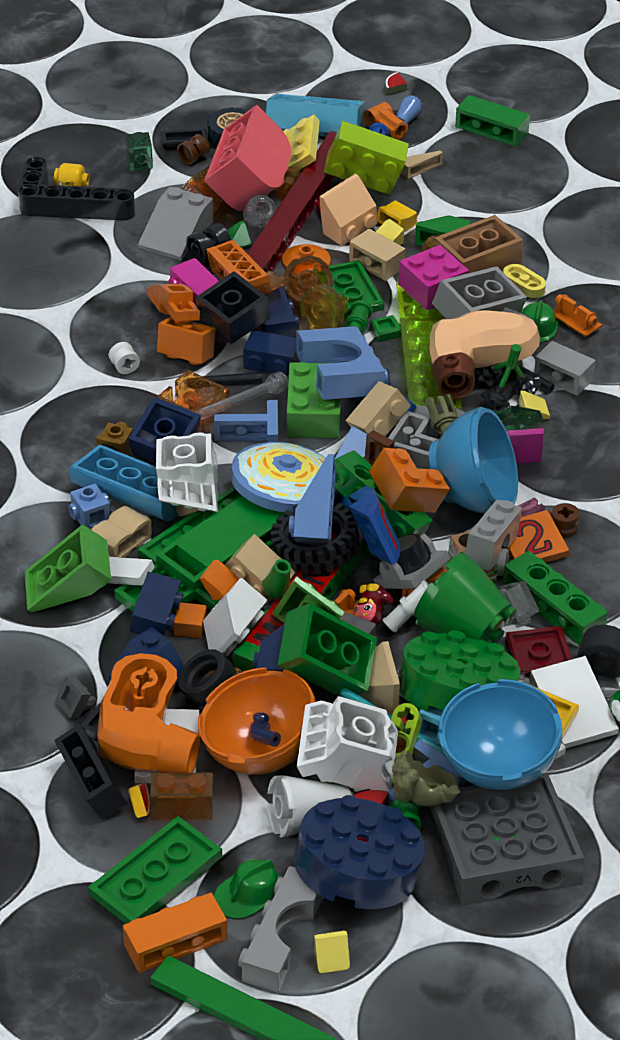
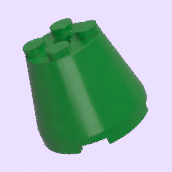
(464, 602)

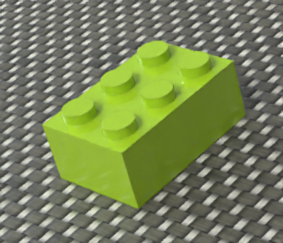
(368, 154)

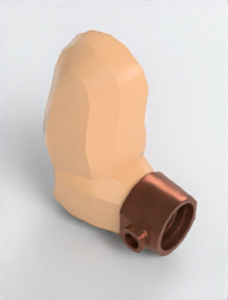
(476, 342)

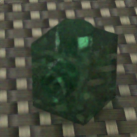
(139, 151)

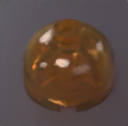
(305, 273)

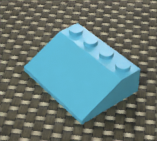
(289, 109)

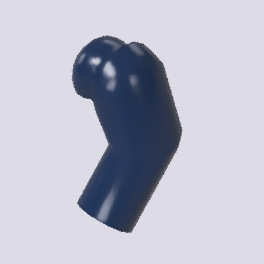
(261, 730)

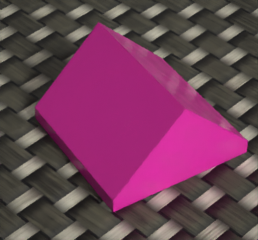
(527, 444)

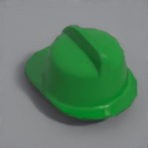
(544, 319)
(247, 889)

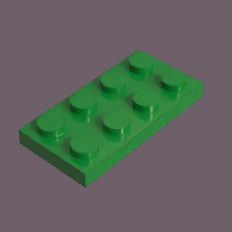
(155, 871)

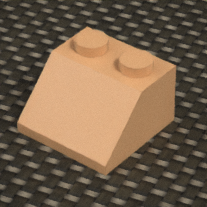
(347, 210)

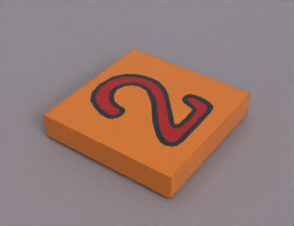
(539, 536)

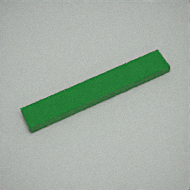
(230, 1004)

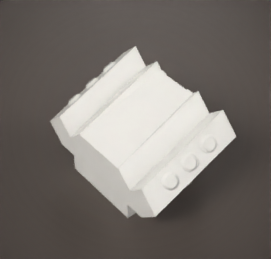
(187, 471)
(348, 744)

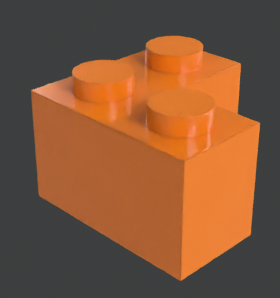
(405, 485)

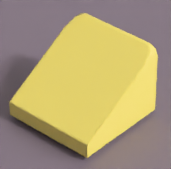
(392, 231)
(532, 401)
(331, 952)

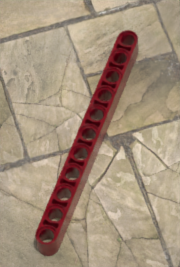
(293, 211)

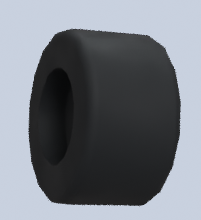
(602, 650)

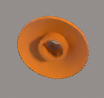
(303, 250)

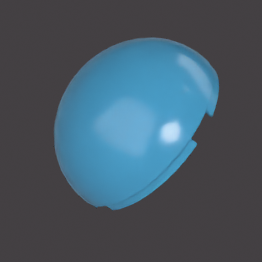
(500, 734)

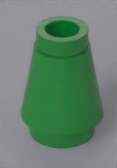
(277, 579)

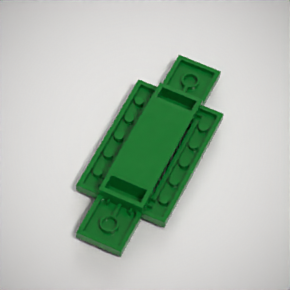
(199, 539)

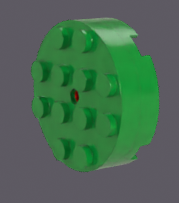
(446, 663)

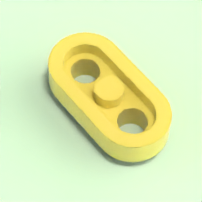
(526, 280)

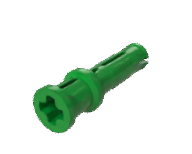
(360, 312)

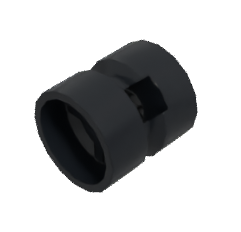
(202, 240)

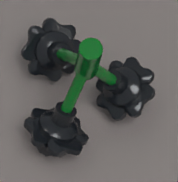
(491, 375)

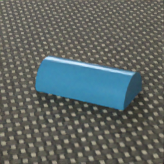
(122, 480)

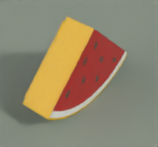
(140, 799)

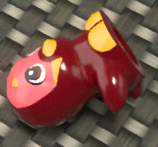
(371, 601)

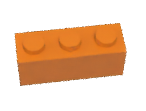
(175, 932)

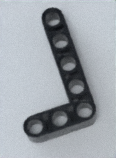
(62, 201)

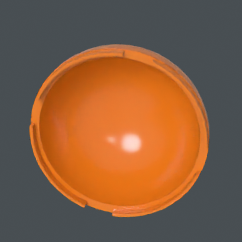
(229, 714)

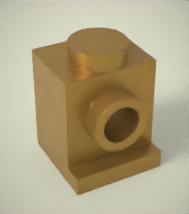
(117, 436)

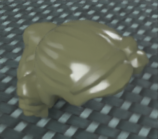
(422, 784)

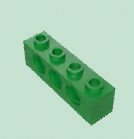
(354, 474)
(555, 596)

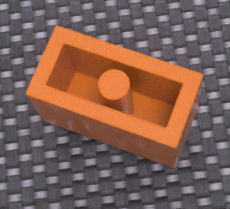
(186, 341)

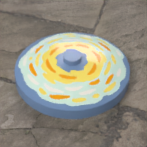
(275, 474)

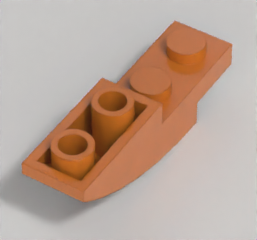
(175, 301)

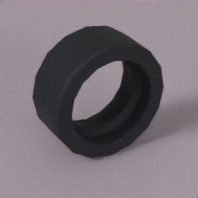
(197, 668)

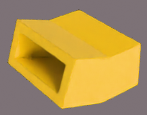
(399, 214)

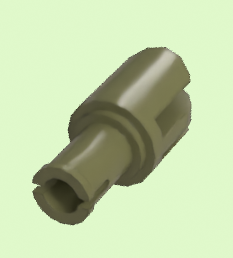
(441, 412)

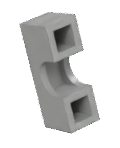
(495, 529)

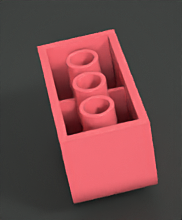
(249, 159)

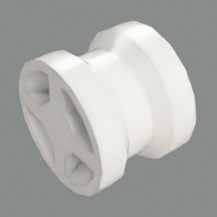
(124, 358)

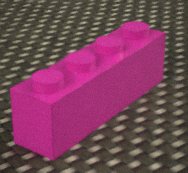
(194, 276)

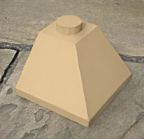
(384, 681)

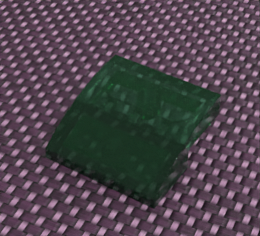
(518, 417)

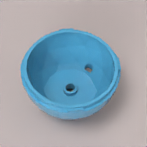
(476, 461)

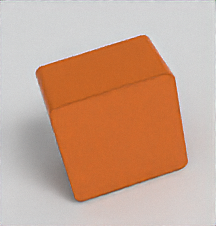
(190, 620)

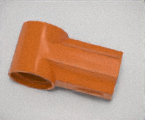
(384, 114)

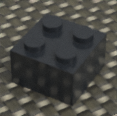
(233, 307)

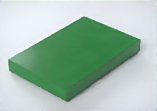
(353, 281)

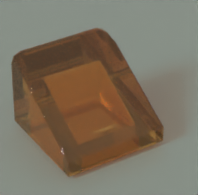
(275, 282)

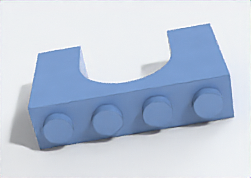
(351, 361)

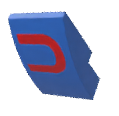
(374, 525)

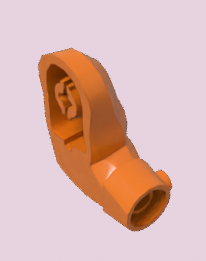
(133, 719)

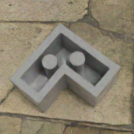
(414, 436)

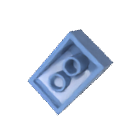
(315, 510)

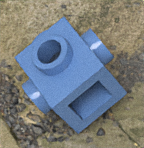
(89, 506)

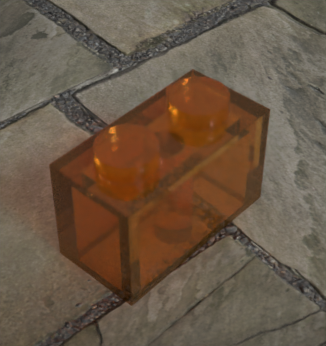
(182, 796)

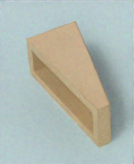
(421, 163)

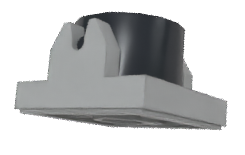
(416, 555)

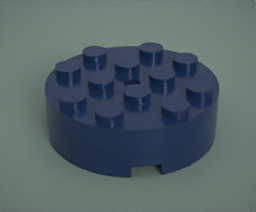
(359, 852)

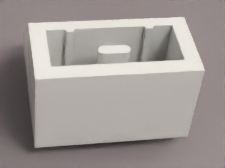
(231, 617)

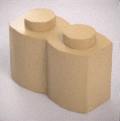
(124, 531)

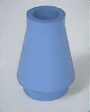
(409, 108)

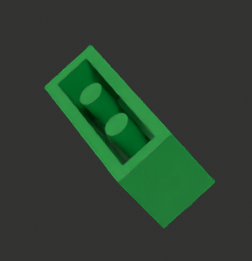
(492, 120)

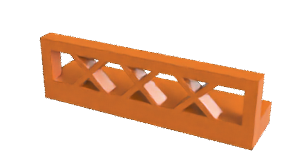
(223, 263)

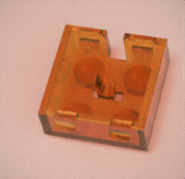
(195, 393)

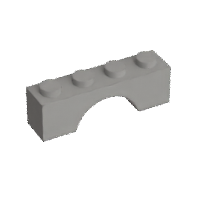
(267, 957)

